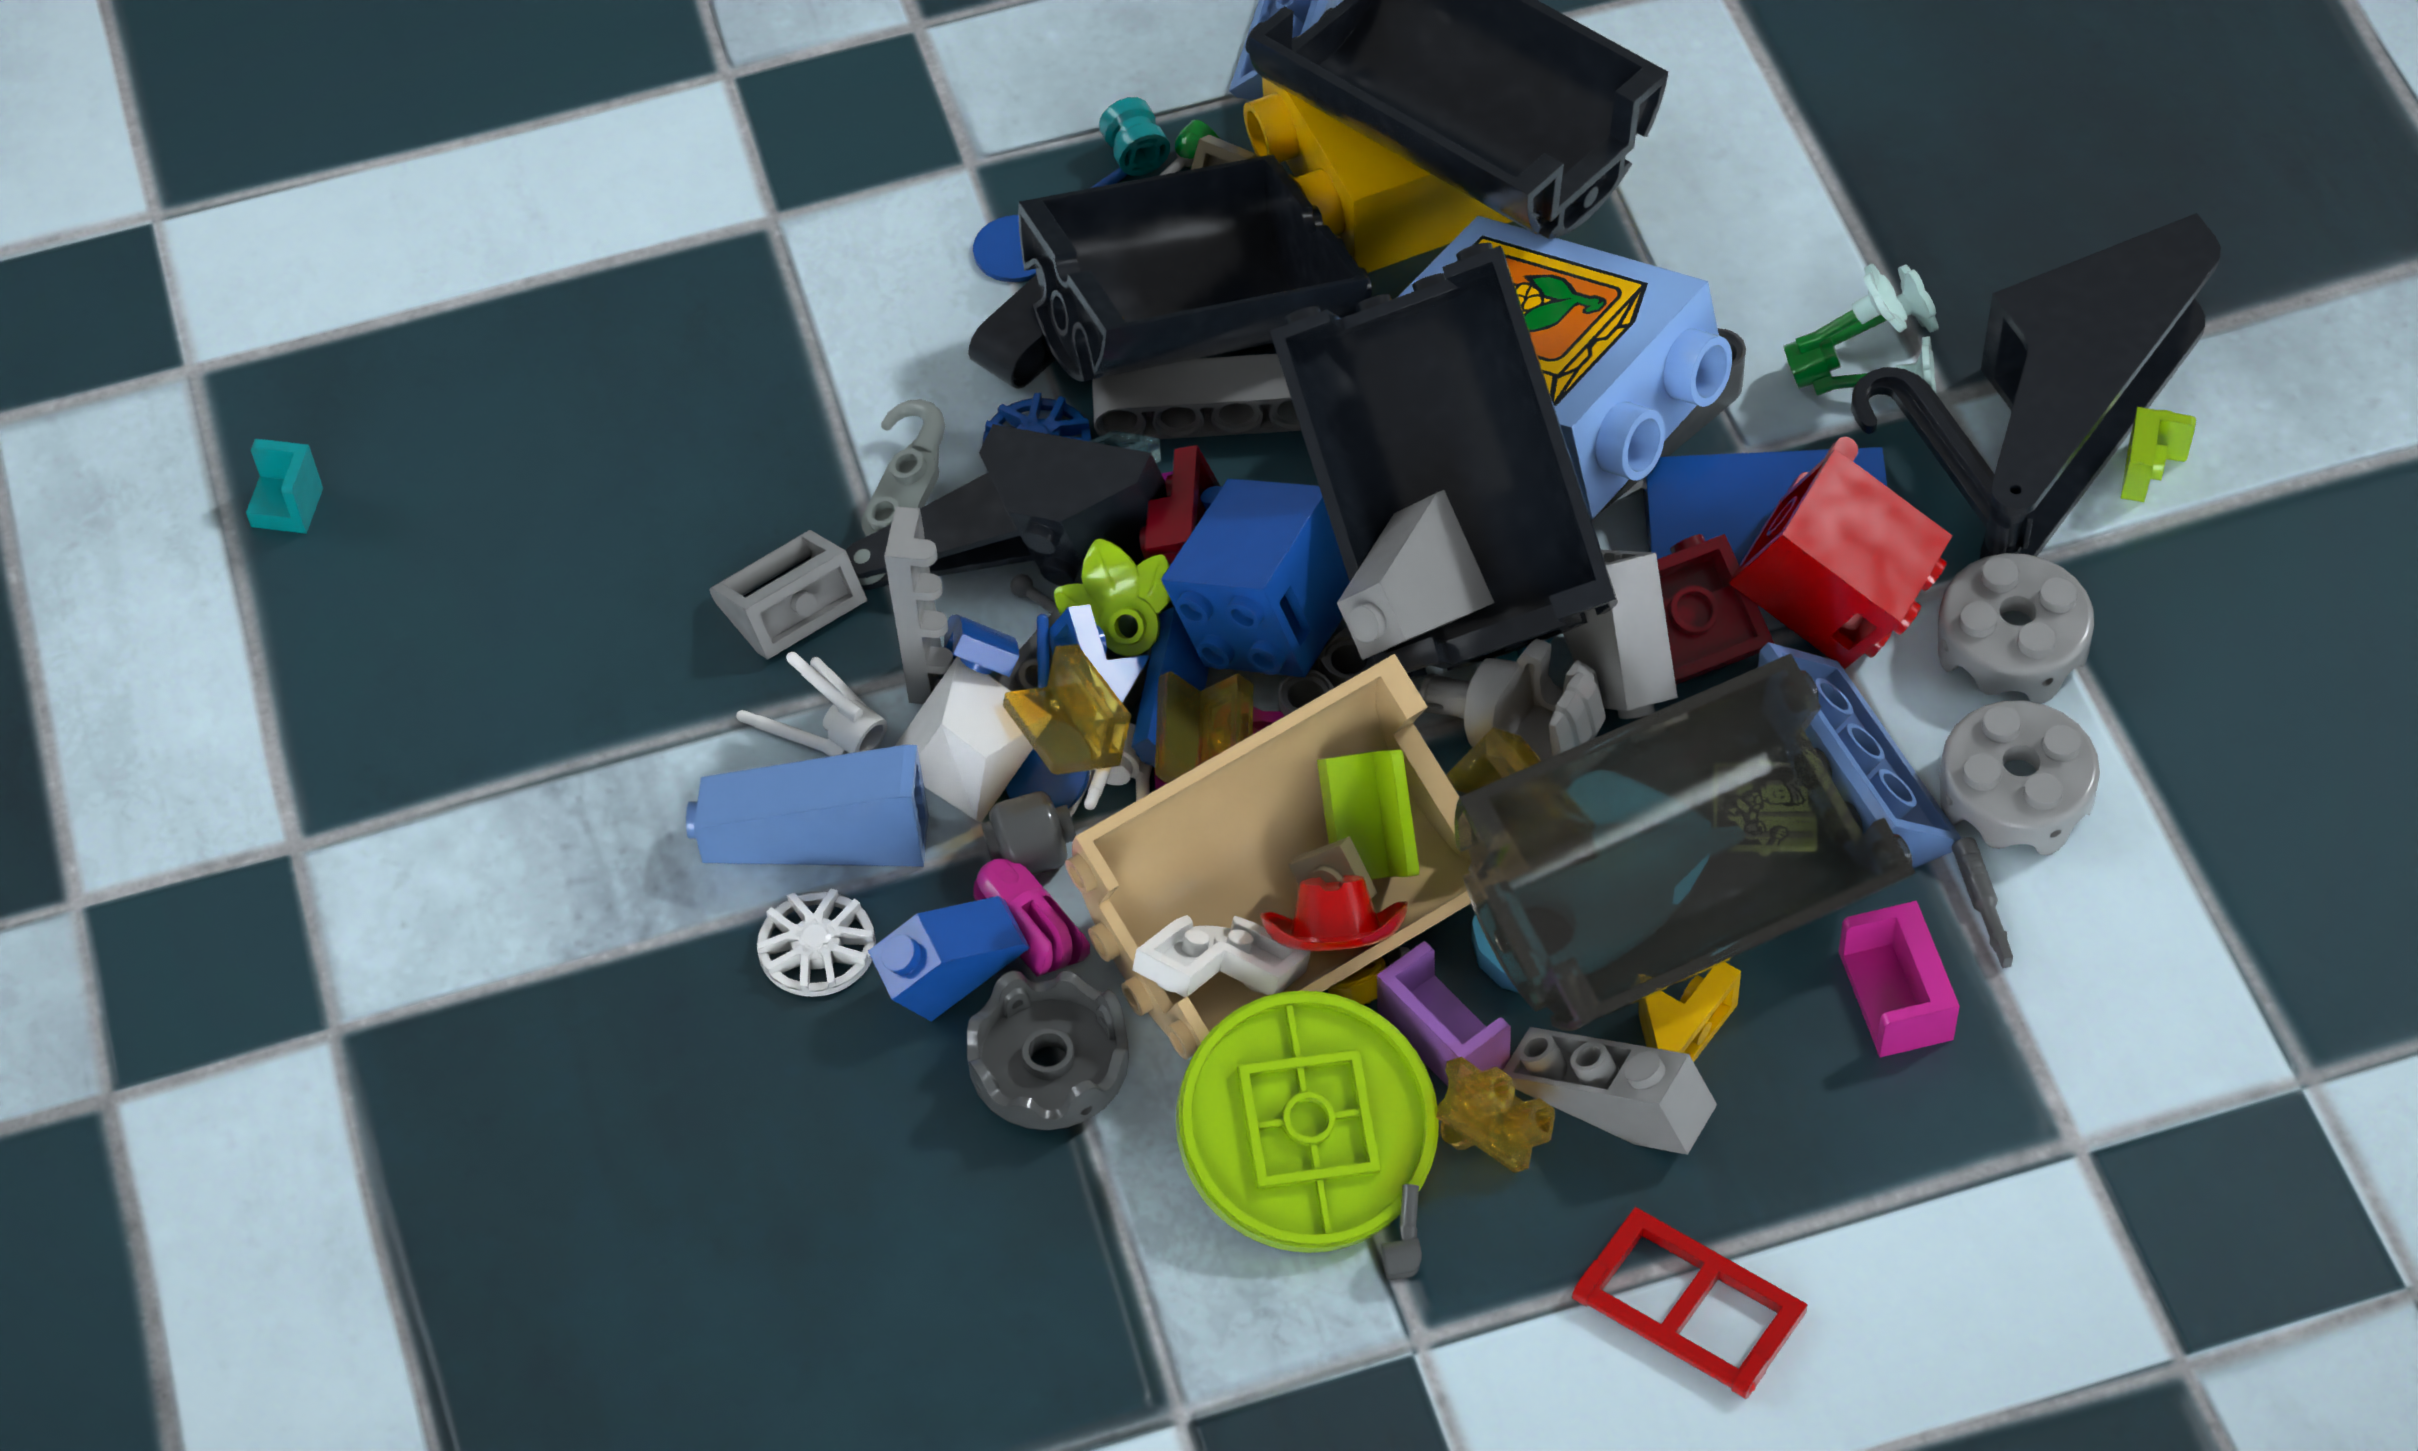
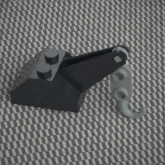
(1036, 503)

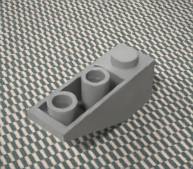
(1620, 1087)

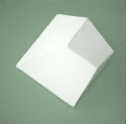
(967, 740)

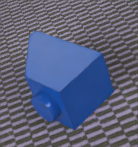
(947, 954)

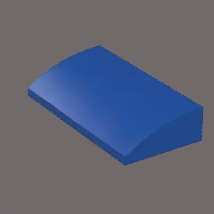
(1727, 494)

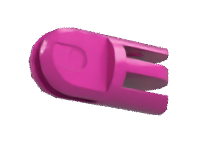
(1046, 927)

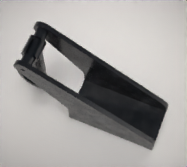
(2073, 366)

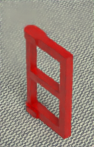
(1712, 1268)

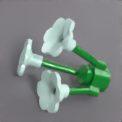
(1815, 355)

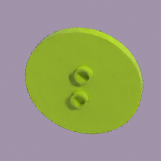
(1306, 1121)

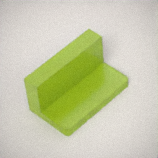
(1370, 802)

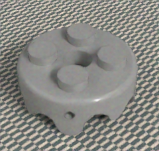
(2011, 656)
(2011, 807)

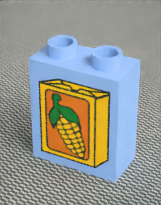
(1617, 345)

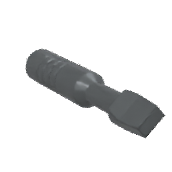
(1982, 895)

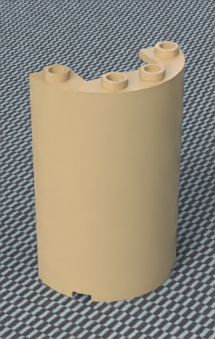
(1231, 827)

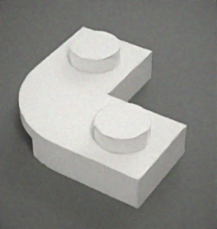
(1188, 955)

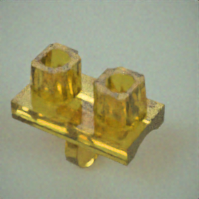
(1487, 1114)

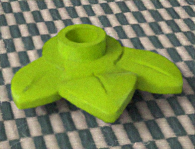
(1119, 588)

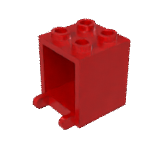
(1843, 559)

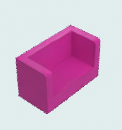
(1898, 979)

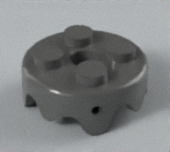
(1037, 1015)

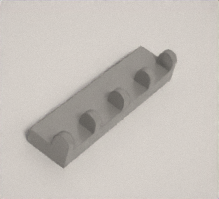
(913, 603)

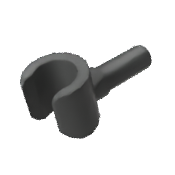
(1403, 1257)

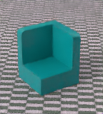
(286, 486)

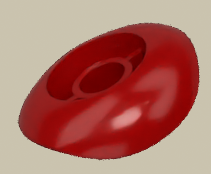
(1334, 917)

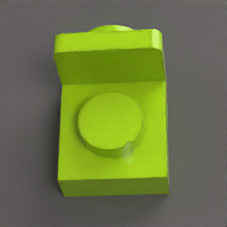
(2153, 439)

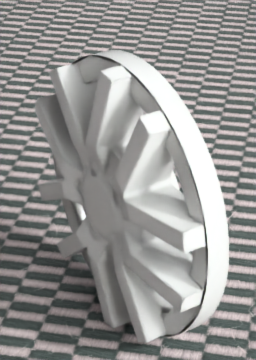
(815, 942)

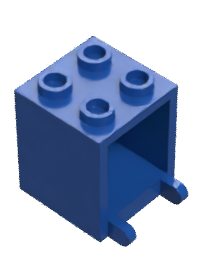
(1259, 578)

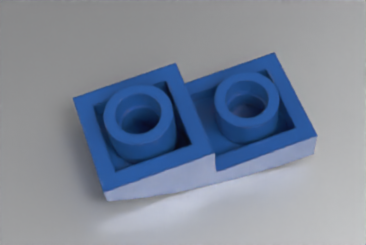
(981, 646)

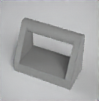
(794, 602)

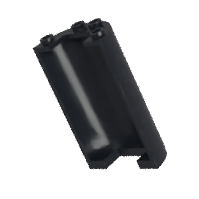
(1477, 94)
(1453, 401)

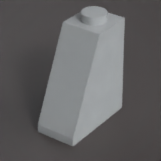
(1413, 579)
(1631, 640)

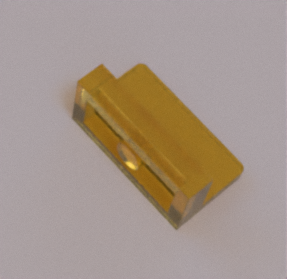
(1074, 719)
(1199, 723)

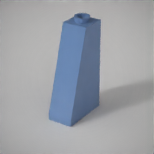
(816, 812)

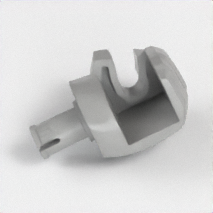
(1522, 701)

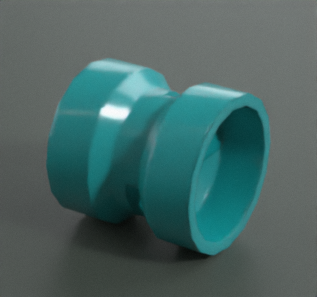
(1140, 142)

